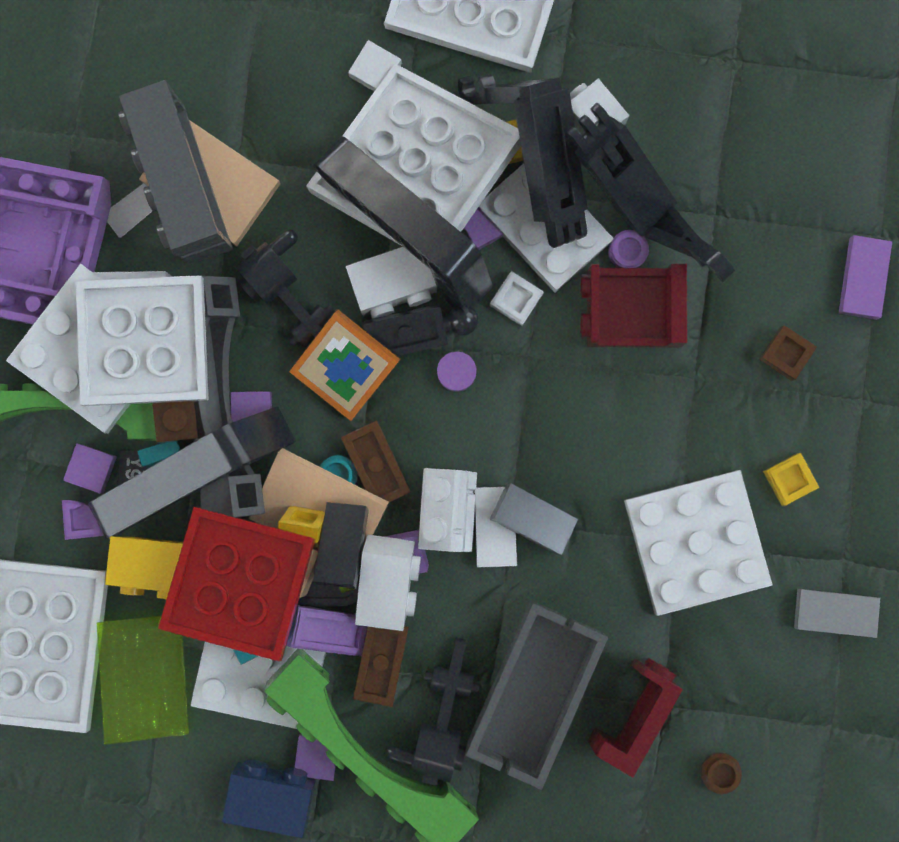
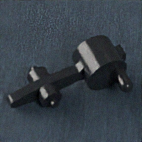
(269, 277)
(437, 746)

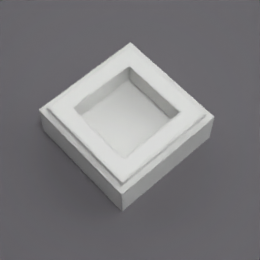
(372, 65)
(516, 298)

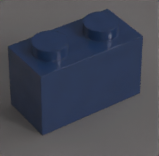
(269, 798)

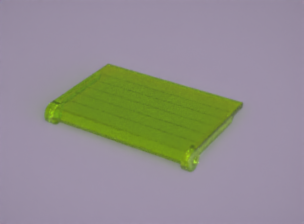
(141, 680)

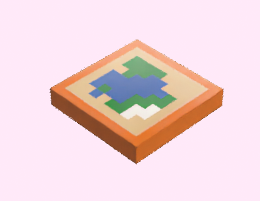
(344, 365)

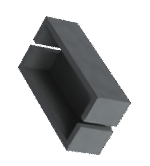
(175, 173)
(535, 694)

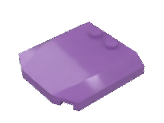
(47, 229)

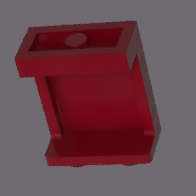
(635, 307)
(643, 723)

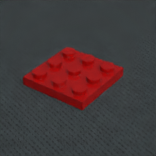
(237, 584)

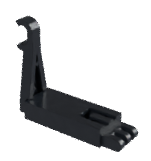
(548, 153)
(638, 189)

